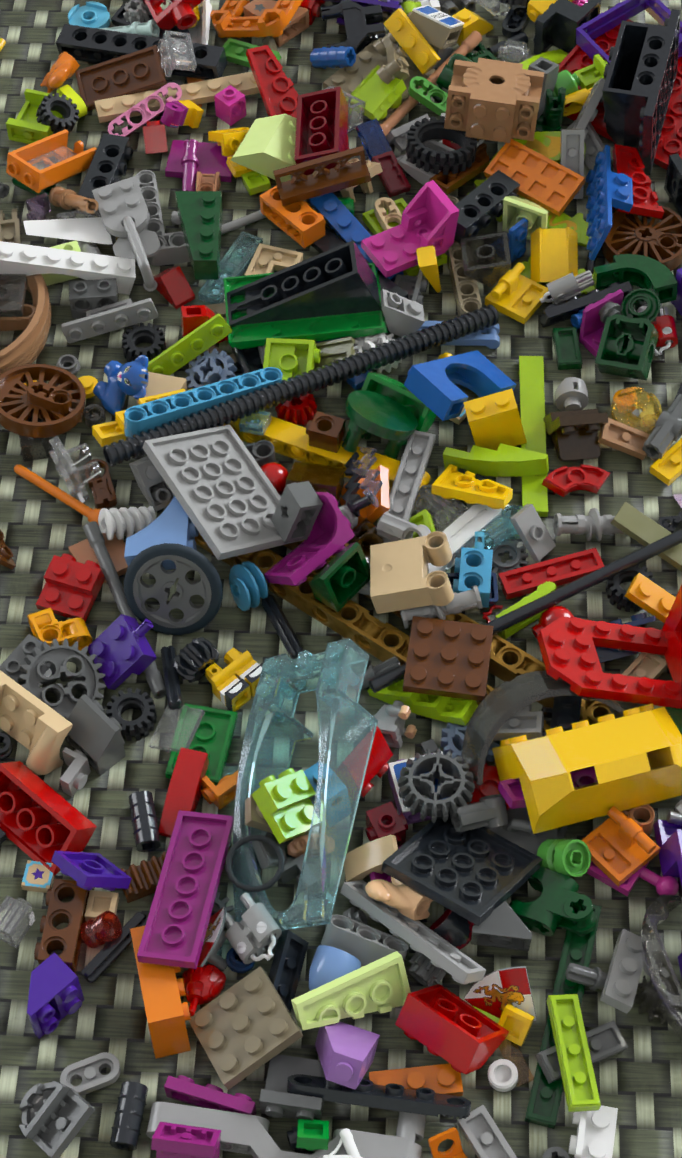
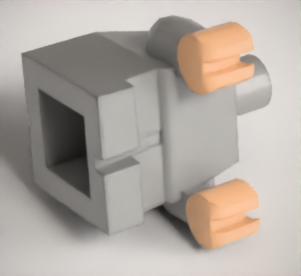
(392, 723)

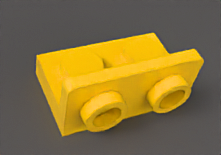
(228, 139)

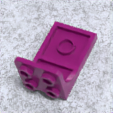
(325, 539)

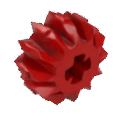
(298, 410)

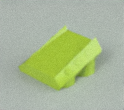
(379, 95)

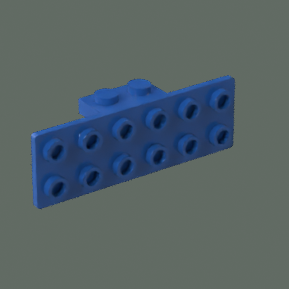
(604, 191)

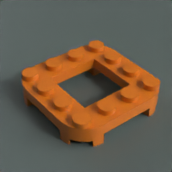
(271, 22)

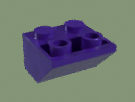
(52, 995)

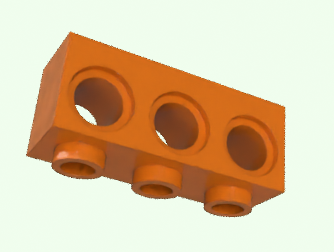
(295, 219)

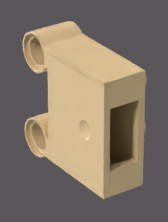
(402, 577)

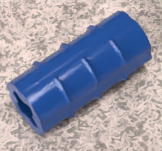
(333, 57)

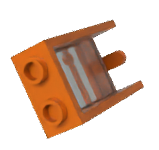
(48, 161)

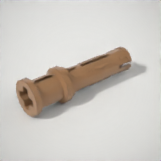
(69, 199)

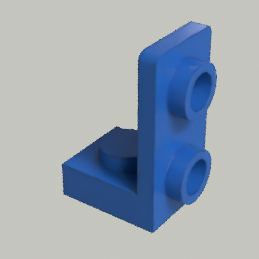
(517, 239)

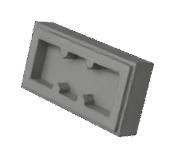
(532, 532)

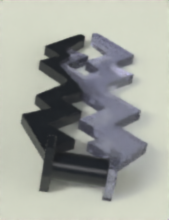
(370, 485)

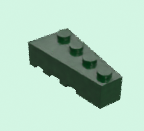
(202, 226)

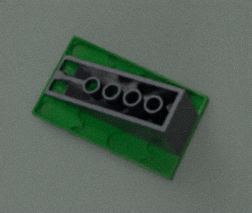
(307, 300)

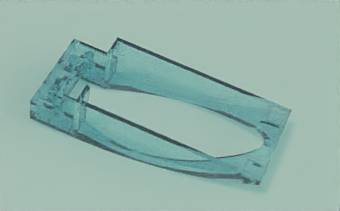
(344, 753)

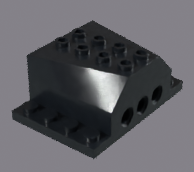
(641, 84)

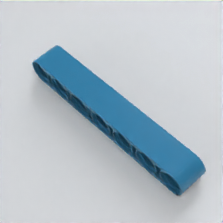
(169, 408)

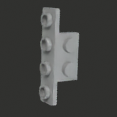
(109, 319)

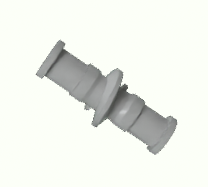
(586, 525)
(461, 602)

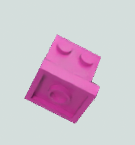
(425, 222)

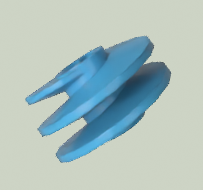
(247, 585)

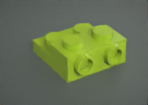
(291, 356)
(286, 803)

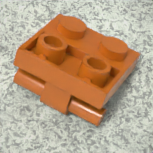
(620, 847)

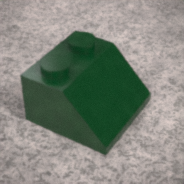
(341, 577)

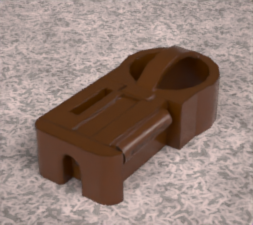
(102, 487)

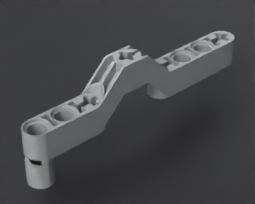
(250, 1133)

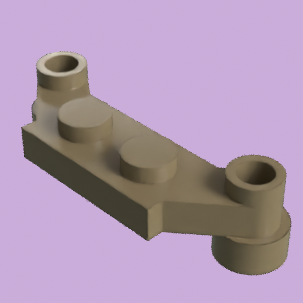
(397, 59)

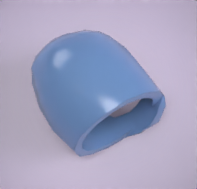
(329, 965)

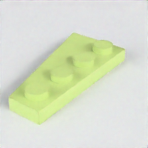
(362, 991)

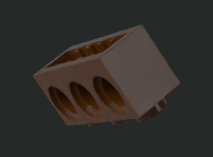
(59, 912)

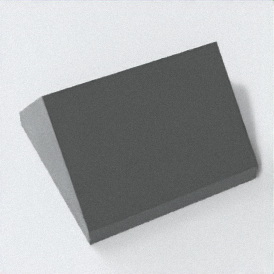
(502, 930)

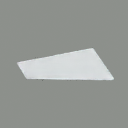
(75, 229)

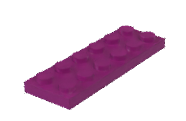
(186, 890)

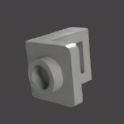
(77, 772)

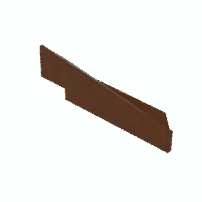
(451, 182)

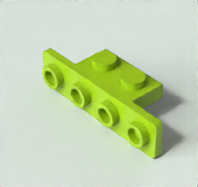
(190, 346)

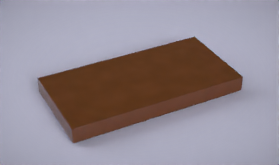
(121, 76)

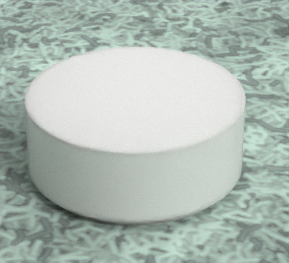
(502, 1075)

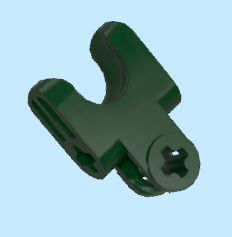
(556, 906)

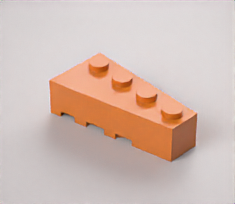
(162, 1003)

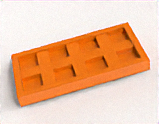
(539, 177)

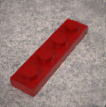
(556, 570)

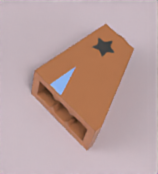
(298, 23)

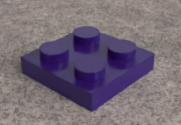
(91, 870)

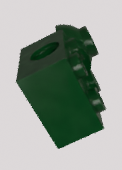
(630, 338)

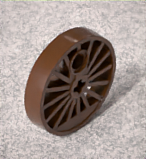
(654, 241)
(52, 401)

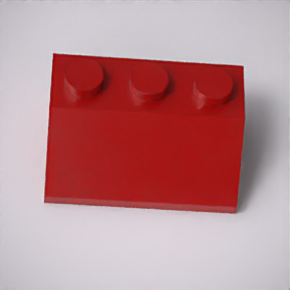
(450, 1028)

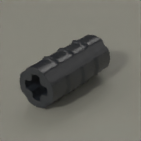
(144, 821)
(129, 1116)

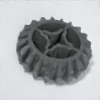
(457, 786)

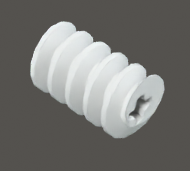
(124, 520)

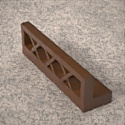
(322, 180)

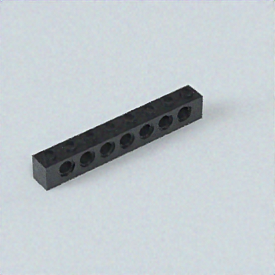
(103, 45)

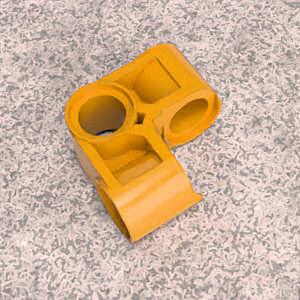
(47, 628)

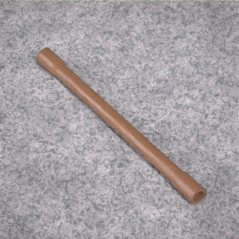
(465, 48)

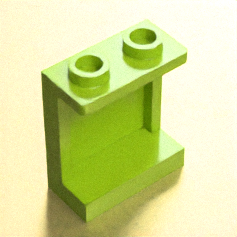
(25, 126)

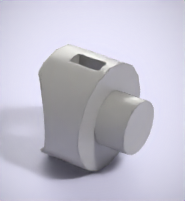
(569, 398)

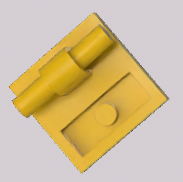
(516, 295)

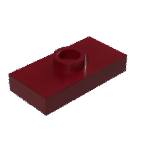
(392, 175)

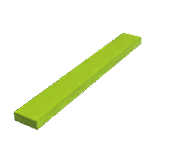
(531, 415)

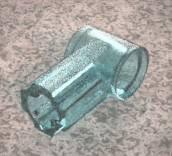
(501, 528)

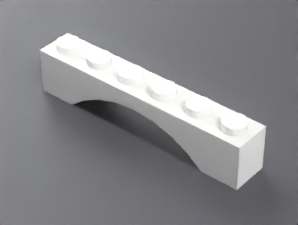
(34, 260)

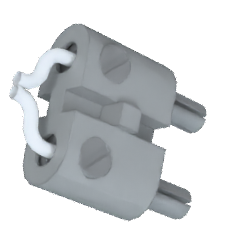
(567, 287)
(253, 932)

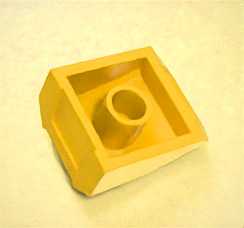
(553, 254)

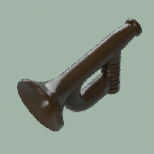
(367, 539)

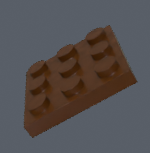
(448, 658)

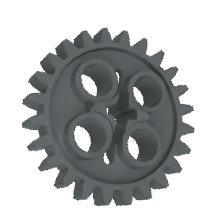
(56, 659)

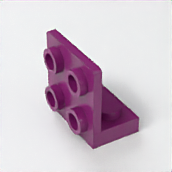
(591, 323)
(185, 1141)

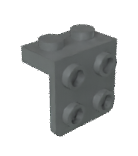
(279, 1103)

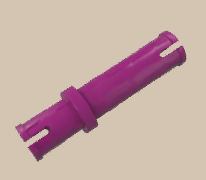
(190, 163)

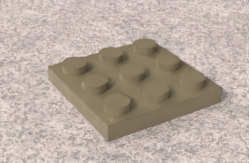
(244, 1027)

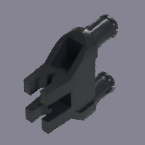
(356, 23)

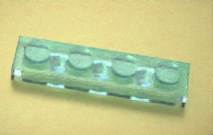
(231, 265)

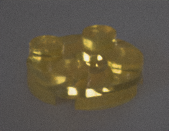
(635, 396)

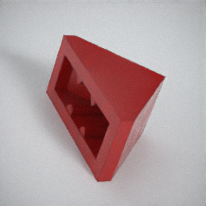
(174, 287)

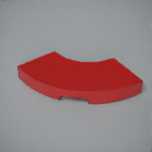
(576, 478)

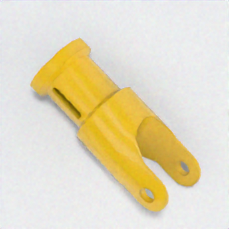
(577, 101)

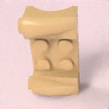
(32, 725)

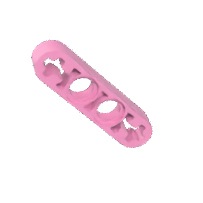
(142, 108)

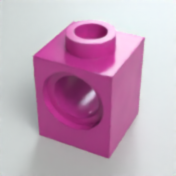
(230, 105)

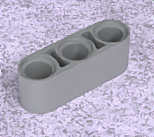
(361, 940)

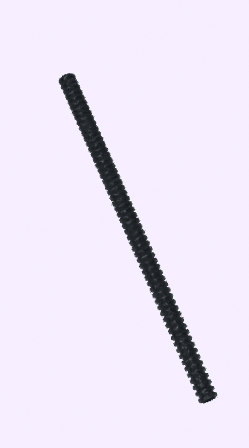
(308, 382)

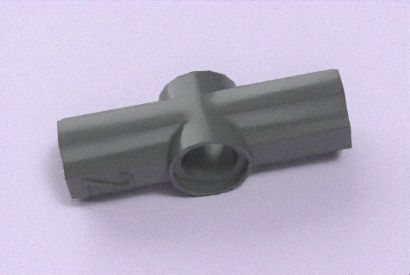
(666, 430)

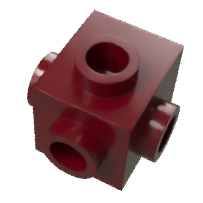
(384, 822)

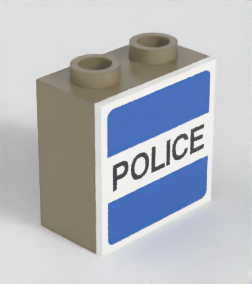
(436, 26)

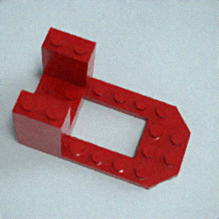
(572, 656)

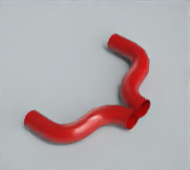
(485, 614)

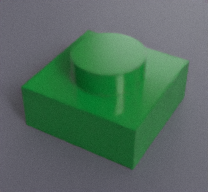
(312, 1134)

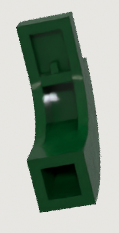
(640, 272)

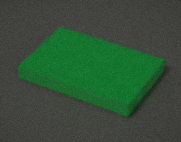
(211, 737)

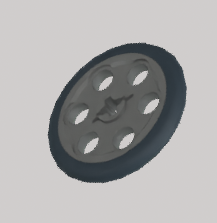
(185, 559)

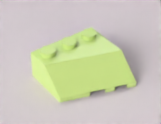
(268, 145)

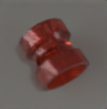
(101, 929)

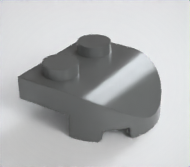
(53, 1116)

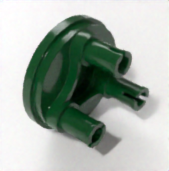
(378, 416)

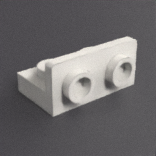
(594, 1133)

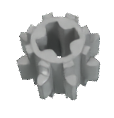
(136, 11)

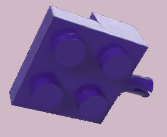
(122, 650)

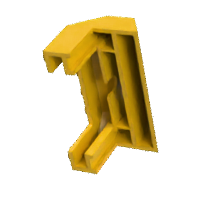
(620, 762)

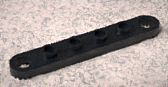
(388, 1097)

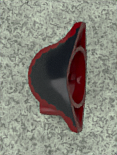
(453, 929)

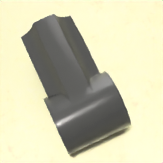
(487, 813)

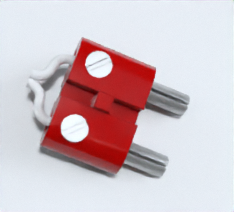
(666, 330)

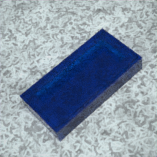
(373, 138)

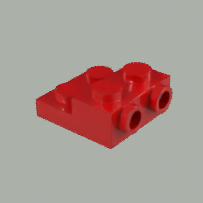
(70, 587)

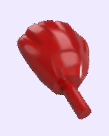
(202, 985)

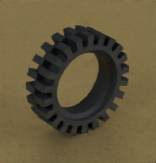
(435, 159)

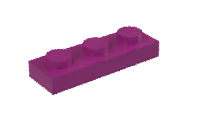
(209, 1097)

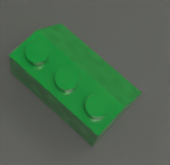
(396, 390)

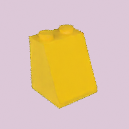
(495, 420)

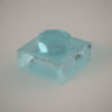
(255, 423)

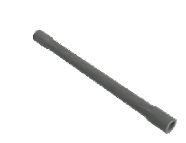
(97, 543)

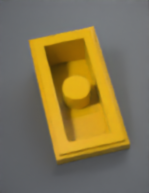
(428, 265)

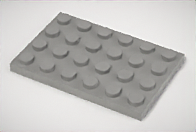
(219, 489)

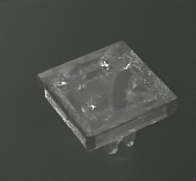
(65, 465)

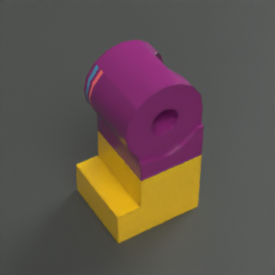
(182, 114)

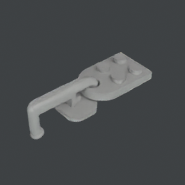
(126, 217)

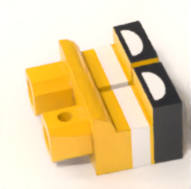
(236, 681)

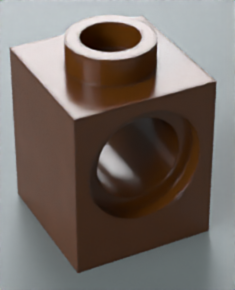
(326, 431)

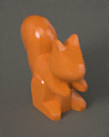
(60, 71)

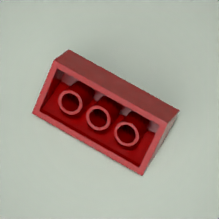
(38, 816)

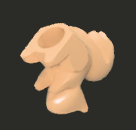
(400, 896)

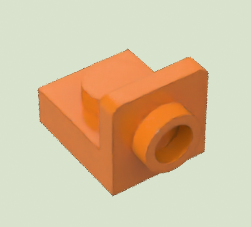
(222, 793)

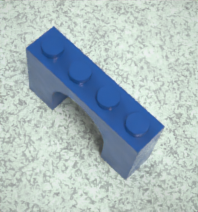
(435, 380)

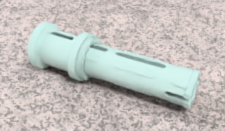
(147, 28)

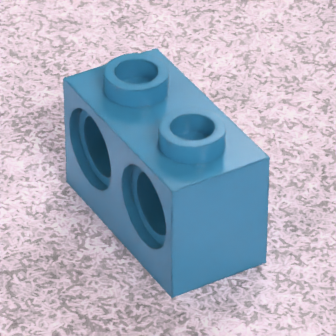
(474, 576)

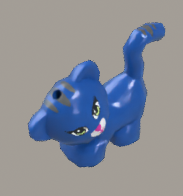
(122, 381)

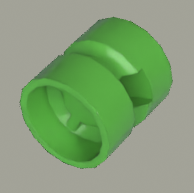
(565, 856)

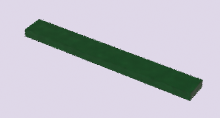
(546, 1097)

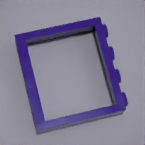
(613, 17)

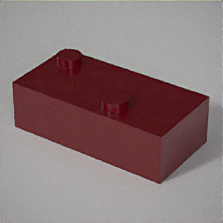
(321, 125)

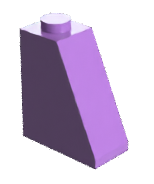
(345, 1052)

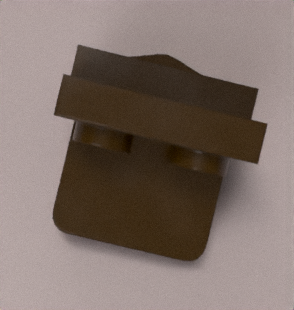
(576, 433)

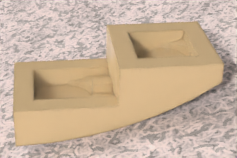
(369, 858)

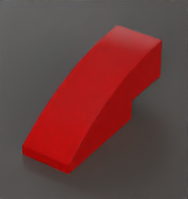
(184, 787)

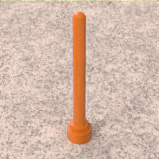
(91, 514)

